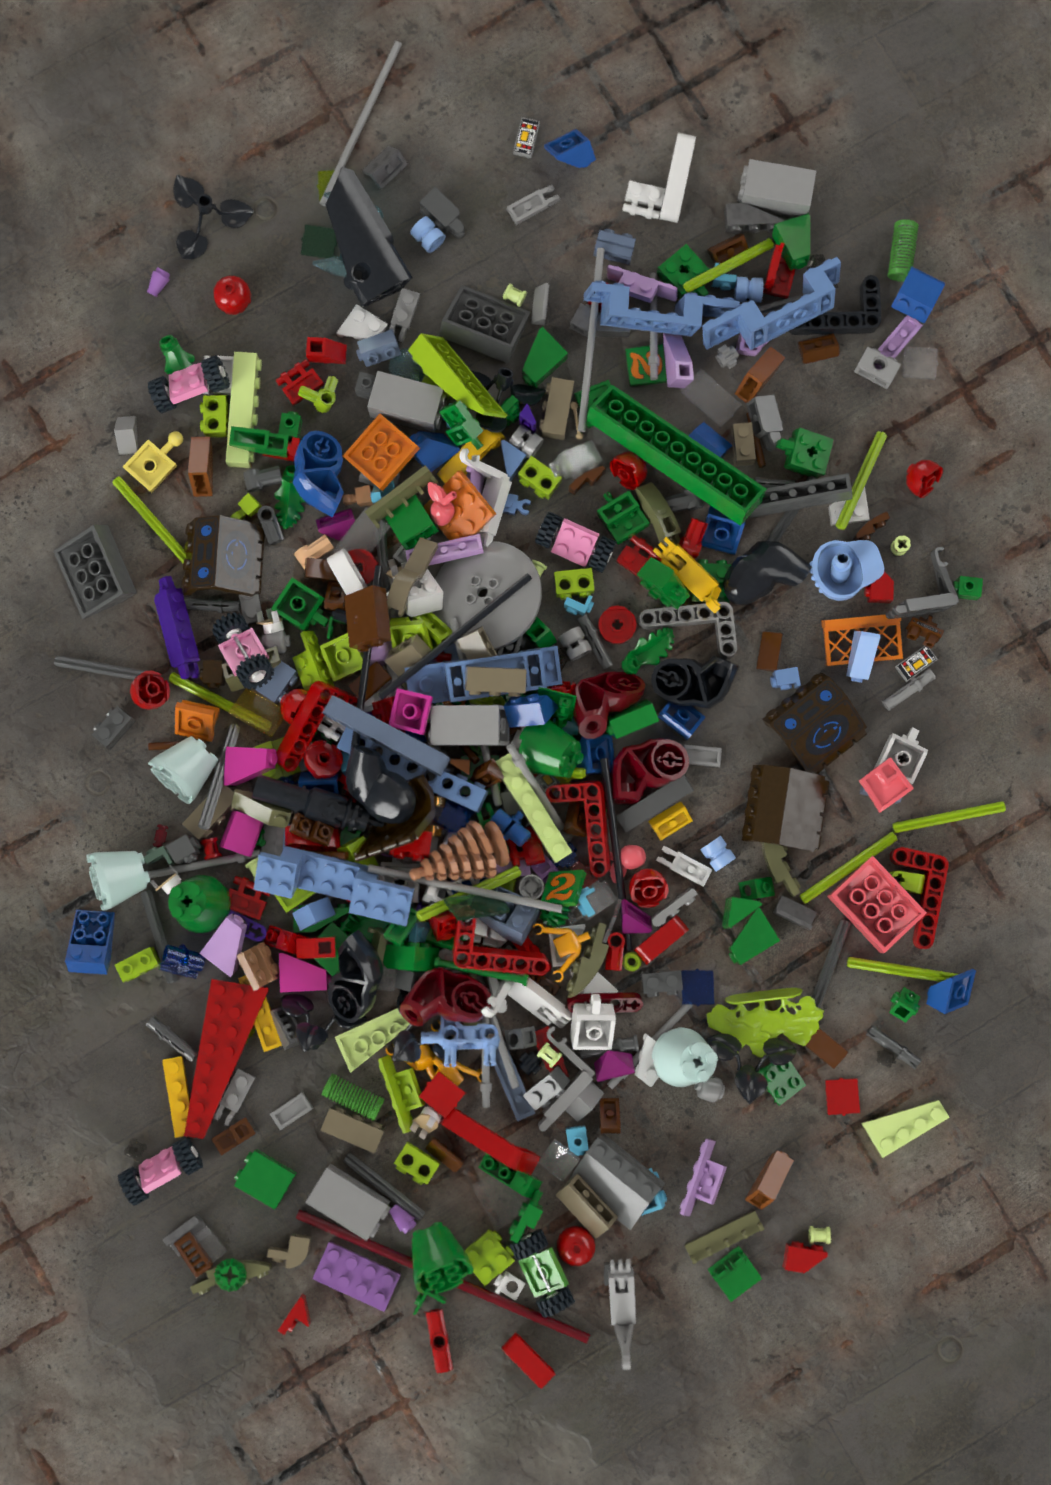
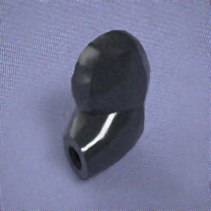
(760, 569)
(692, 683)
(380, 791)
(356, 982)

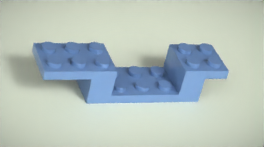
(684, 320)
(756, 329)
(447, 679)
(334, 878)

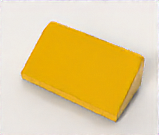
(670, 820)

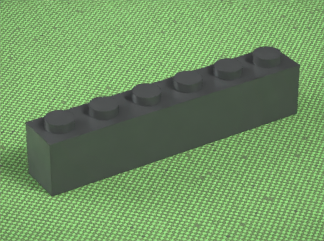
(804, 495)

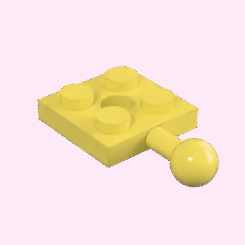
(151, 453)

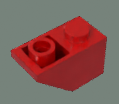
(325, 351)
(881, 590)
(417, 850)
(443, 925)
(282, 939)
(316, 947)
(802, 1258)

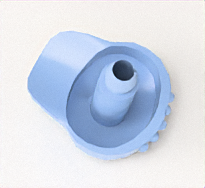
(846, 568)

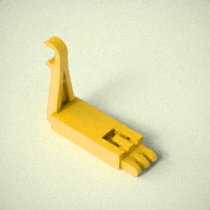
(690, 573)

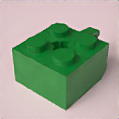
(682, 261)
(796, 448)
(663, 583)
(306, 615)
(410, 956)

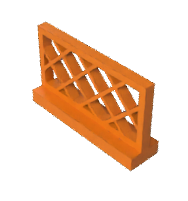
(856, 623)

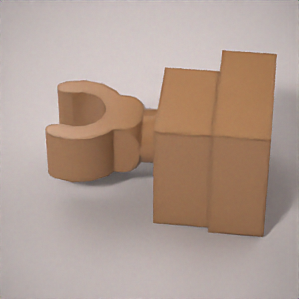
(362, 497)

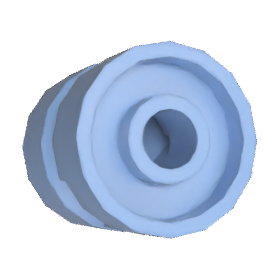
(426, 232)
(748, 289)
(718, 853)

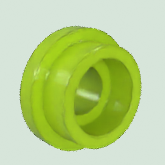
(636, 966)

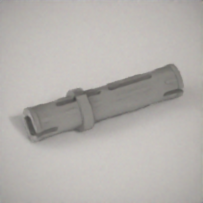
(915, 685)

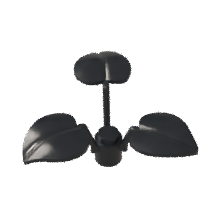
(191, 192)
(503, 380)
(310, 1035)
(405, 1043)
(747, 1079)

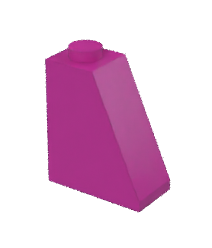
(247, 763)
(301, 975)

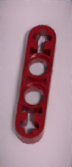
(606, 998)

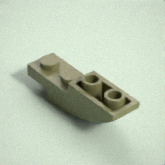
(658, 513)
(779, 870)
(586, 968)
(253, 1269)

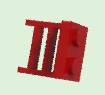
(779, 277)

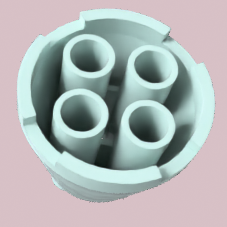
(184, 768)
(117, 876)
(683, 1058)

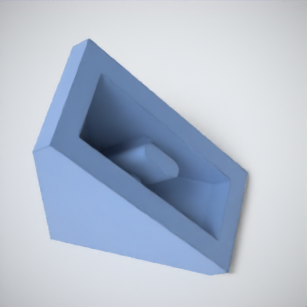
(512, 458)
(313, 913)

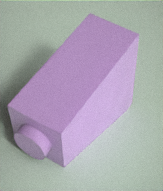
(226, 944)

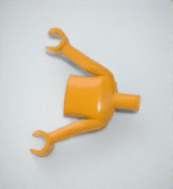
(566, 944)
(425, 1061)
(453, 1073)

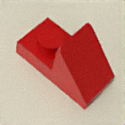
(300, 1312)

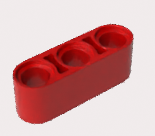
(297, 842)
(661, 939)
(528, 1360)

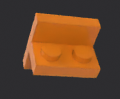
(195, 720)

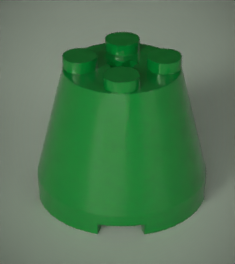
(550, 750)
(207, 906)
(438, 1259)

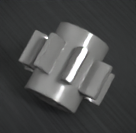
(727, 356)

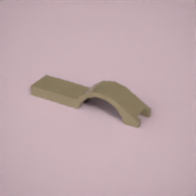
(407, 576)

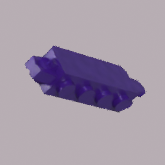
(177, 629)

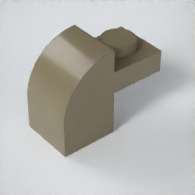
(296, 1253)

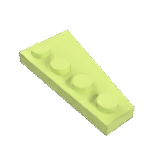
(365, 1040)
(898, 1129)

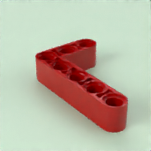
(307, 722)
(591, 819)
(928, 891)
(492, 954)
(490, 1142)

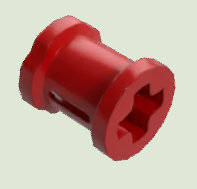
(211, 848)

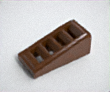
(188, 1258)

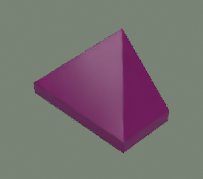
(336, 526)
(634, 919)
(613, 1065)

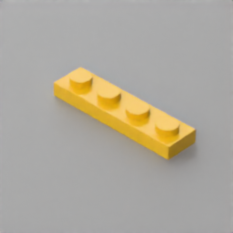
(264, 1024)
(177, 1092)

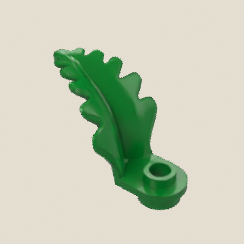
(175, 357)
(289, 500)
(648, 651)

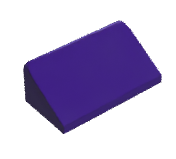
(527, 419)

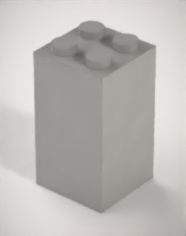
(777, 188)
(407, 402)
(468, 725)
(349, 1202)

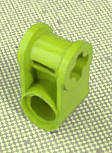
(910, 881)

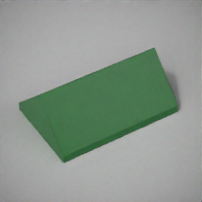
(737, 909)

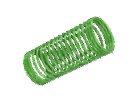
(905, 231)
(369, 1111)

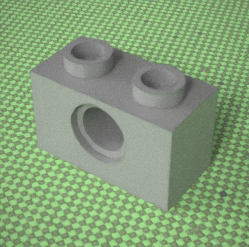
(867, 369)

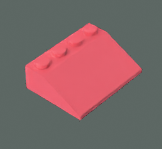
(876, 904)

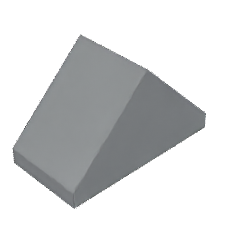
(126, 435)
(585, 1102)

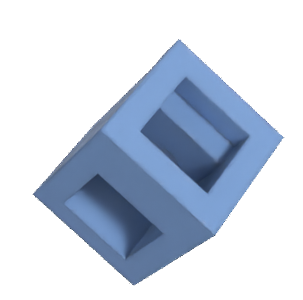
(785, 678)

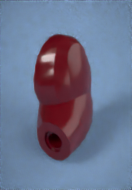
(603, 695)
(646, 765)
(445, 993)

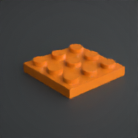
(381, 452)
(470, 507)

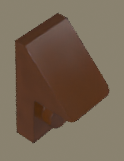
(334, 597)
(610, 1116)

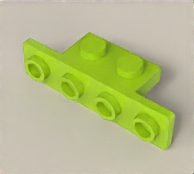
(310, 662)
(403, 1091)

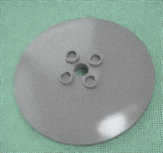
(496, 571)

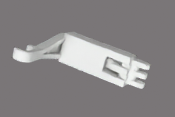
(494, 492)
(532, 998)

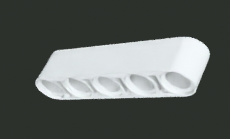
(677, 177)
(346, 572)

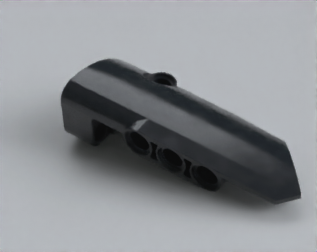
(364, 242)

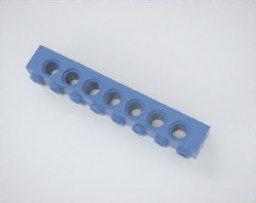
(473, 801)

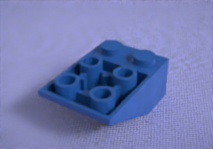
(90, 942)

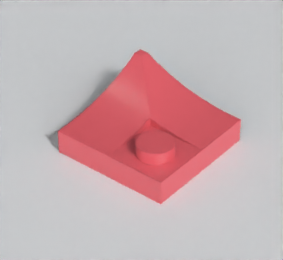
(885, 784)

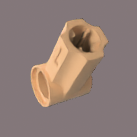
(315, 550)

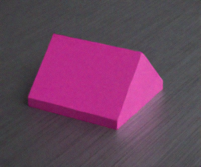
(410, 711)
(241, 833)

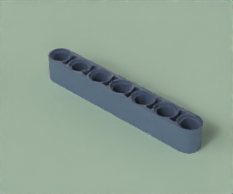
(386, 735)

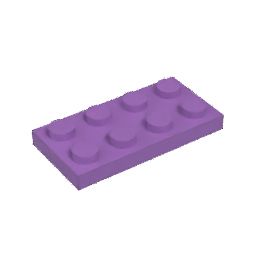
(356, 1276)

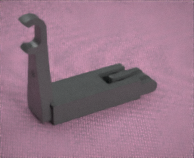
(930, 604)

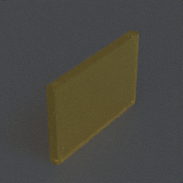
(257, 712)

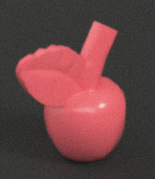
(442, 509)
(631, 858)

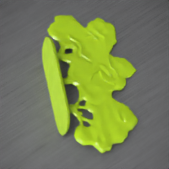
(760, 1024)

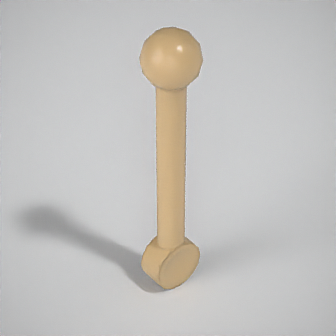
(574, 406)

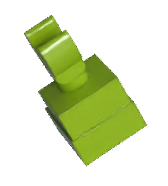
(249, 506)

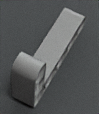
(696, 619)

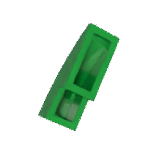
(259, 441)

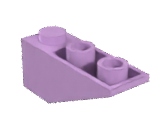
(677, 361)

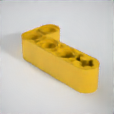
(490, 441)

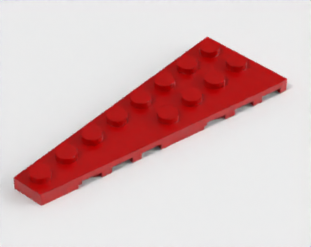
(226, 1027)

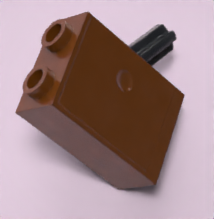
(366, 618)

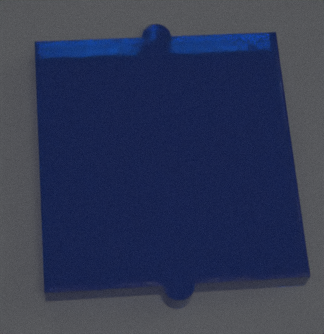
(697, 987)

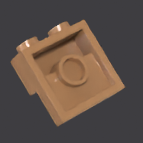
(258, 965)

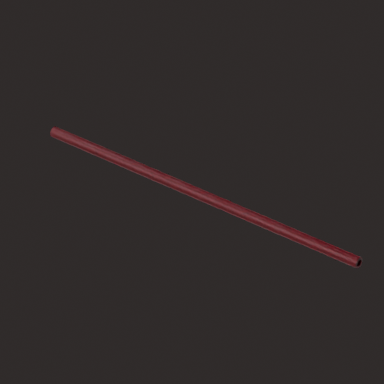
(466, 1286)

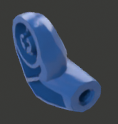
(316, 471)

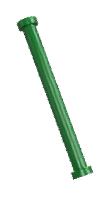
(494, 974)

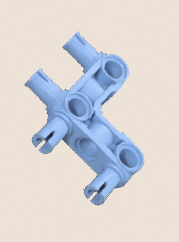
(465, 1038)

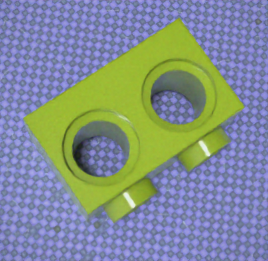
(220, 415)
(543, 474)
(573, 578)
(436, 628)
(138, 964)
(419, 1158)

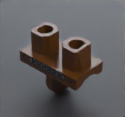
(924, 628)

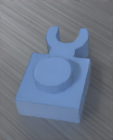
(512, 504)

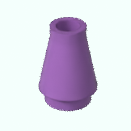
(158, 281)
(403, 1219)

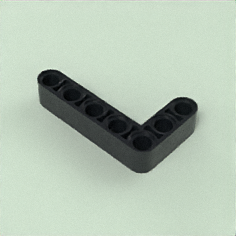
(843, 318)

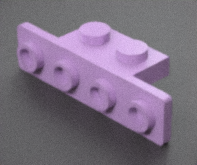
(641, 286)
(705, 1180)

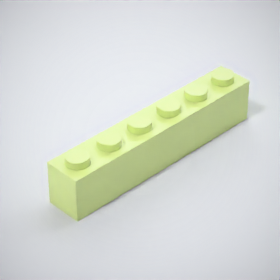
(243, 404)
(533, 809)

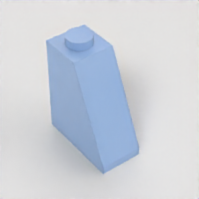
(862, 655)

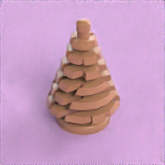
(468, 854)

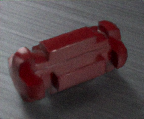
(160, 835)

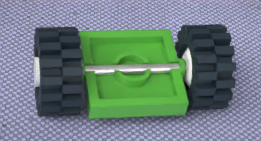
(543, 1273)

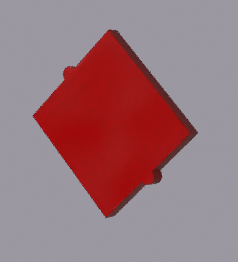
(442, 1094)
(842, 1096)

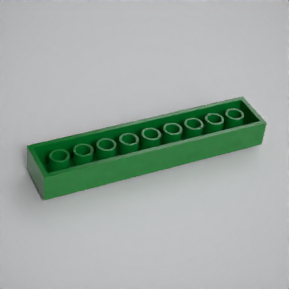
(676, 454)

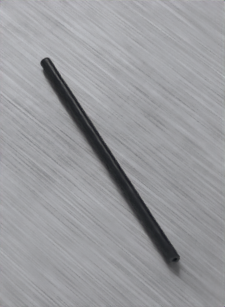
(455, 636)
(365, 666)
(614, 842)

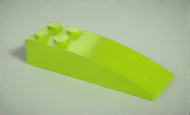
(453, 375)

